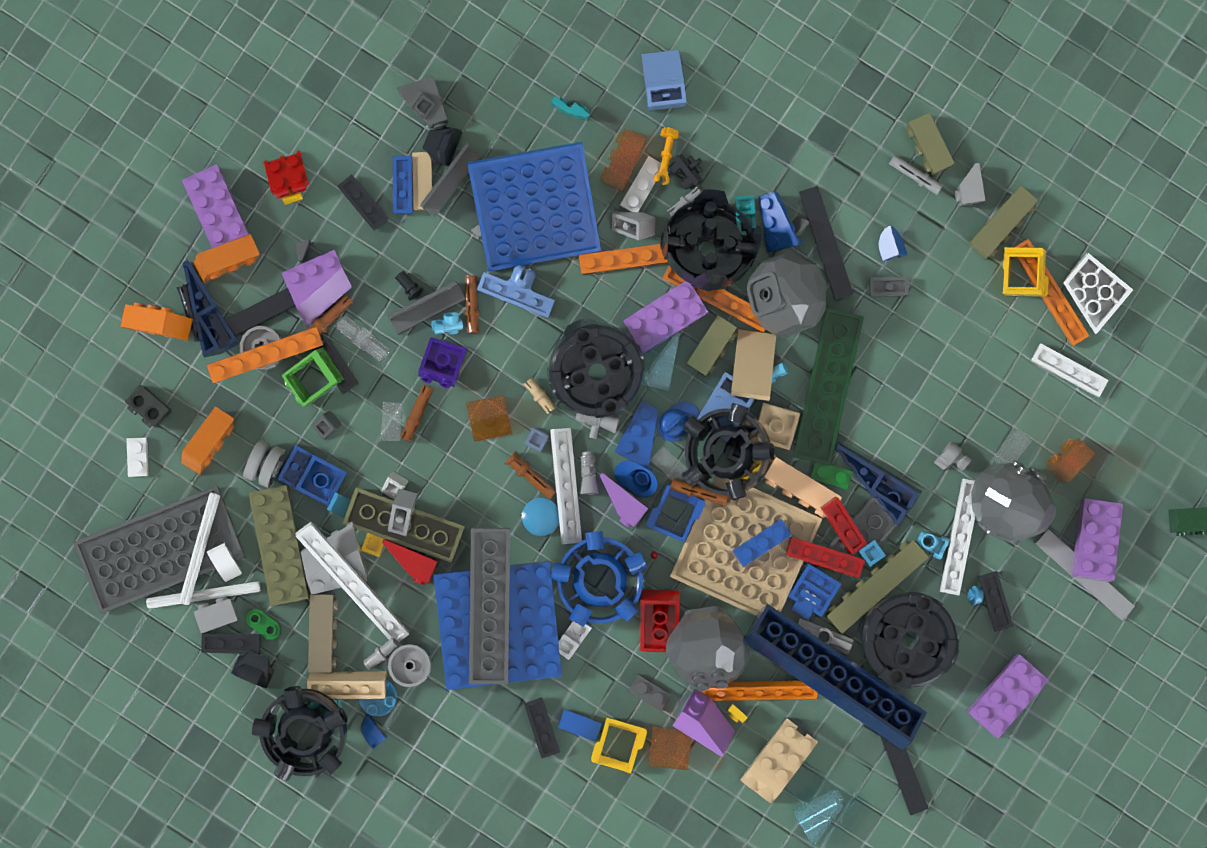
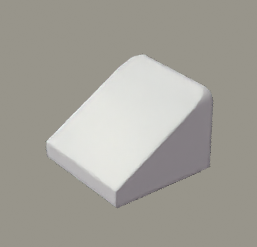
(392, 485)

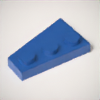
(777, 227)
(639, 435)

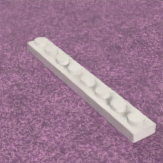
(351, 582)

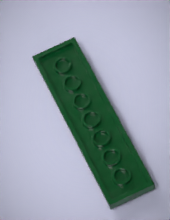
(828, 386)

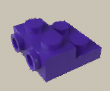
(442, 363)

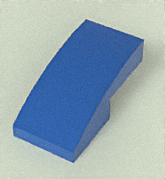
(580, 725)

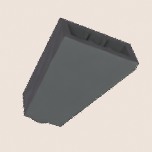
(437, 117)

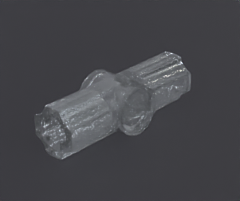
(362, 338)

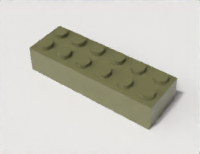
(425, 534)
(278, 545)

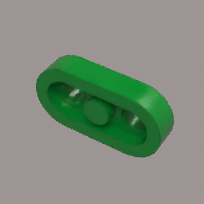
(263, 623)

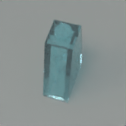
(818, 814)

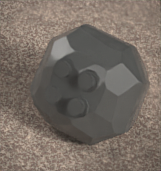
(787, 294)
(1012, 502)
(707, 648)

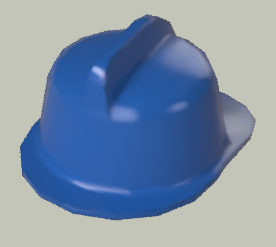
(671, 422)
(636, 478)

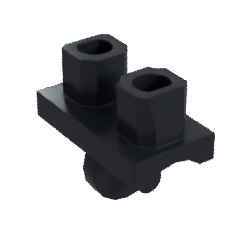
(688, 168)

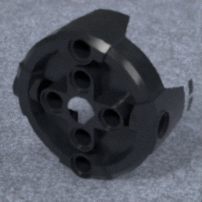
(715, 222)
(591, 343)
(883, 635)

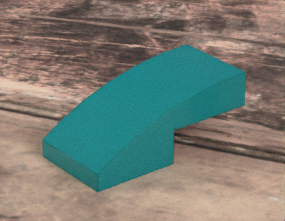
(747, 206)

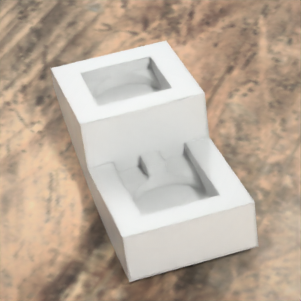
(224, 562)
(572, 639)

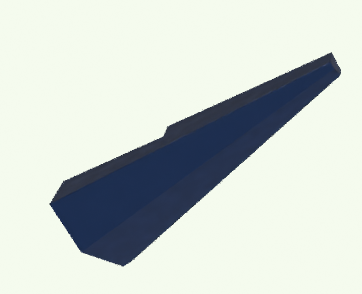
(212, 329)
(890, 491)

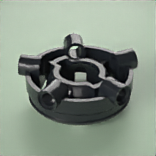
(700, 473)
(295, 707)

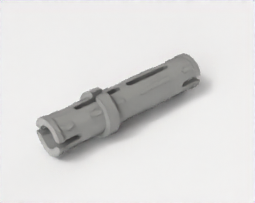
(896, 162)

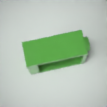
(327, 367)

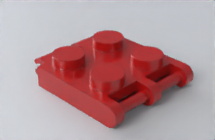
(286, 174)

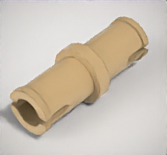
(539, 395)

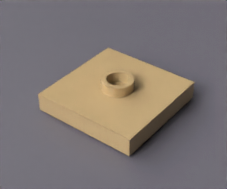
(779, 425)

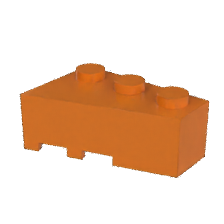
(226, 258)
(156, 321)
(207, 440)

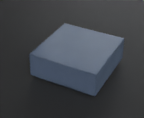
(536, 439)

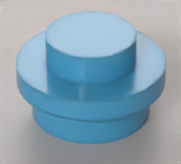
(975, 595)

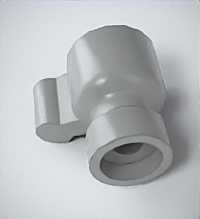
(952, 454)

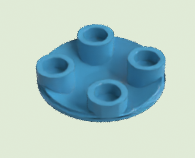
(540, 516)
(380, 707)

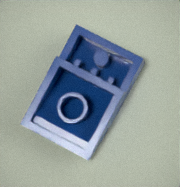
(311, 475)

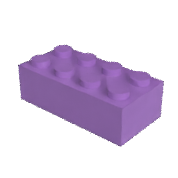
(215, 206)
(666, 316)
(1097, 540)
(1007, 695)

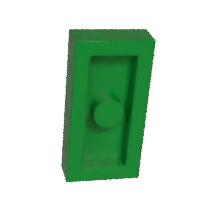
(831, 475)

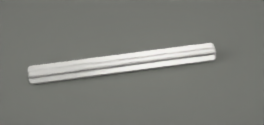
(199, 548)
(205, 594)

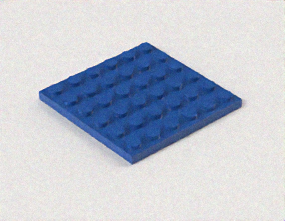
(534, 206)
(531, 625)

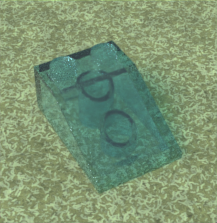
(661, 369)

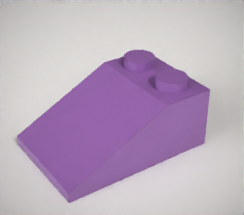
(625, 505)
(704, 723)

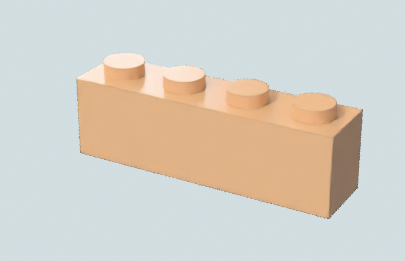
(798, 485)

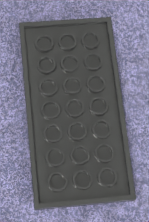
(152, 550)

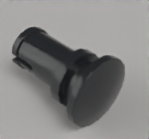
(410, 287)

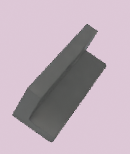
(449, 181)
(426, 307)

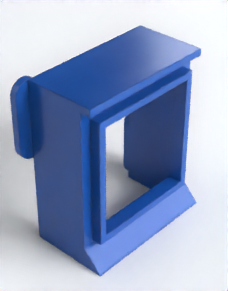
(695, 515)

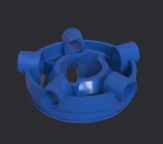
(561, 574)

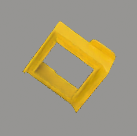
(1042, 280)
(610, 762)

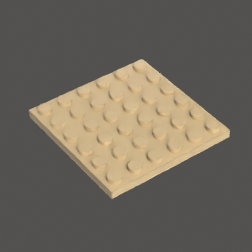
(712, 567)

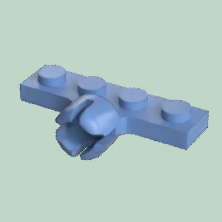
(517, 291)

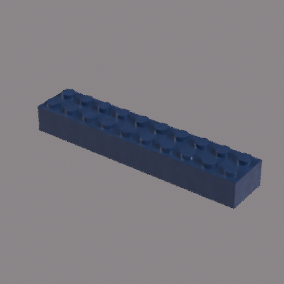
(835, 676)

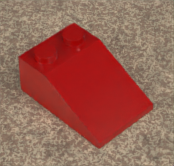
(415, 563)
(658, 618)

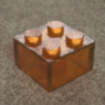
(1069, 460)
(669, 748)

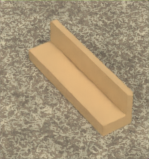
(349, 684)

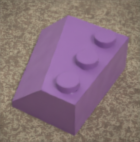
(317, 285)

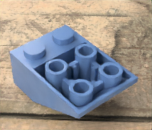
(663, 80)
(721, 399)

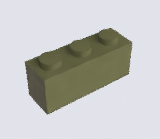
(929, 144)
(712, 346)

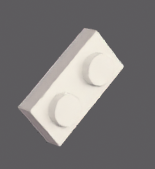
(137, 457)

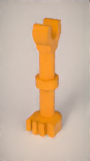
(671, 135)

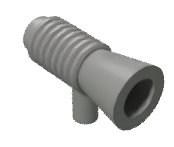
(609, 423)
(588, 472)

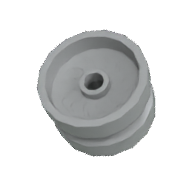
(257, 337)
(264, 463)
(421, 665)

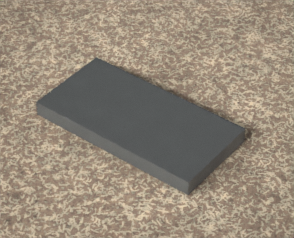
(872, 524)

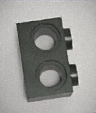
(150, 402)

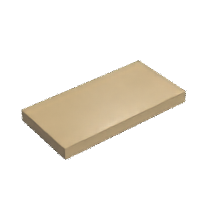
(753, 365)

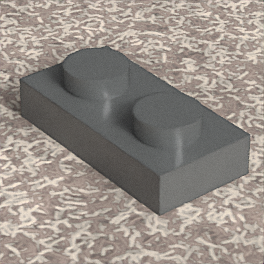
(888, 286)
(649, 692)

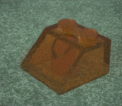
(489, 418)

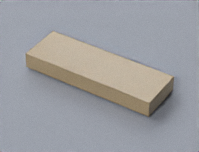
(421, 177)

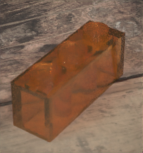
(623, 159)

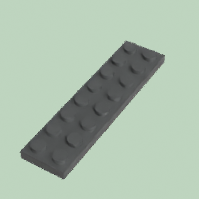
(489, 605)

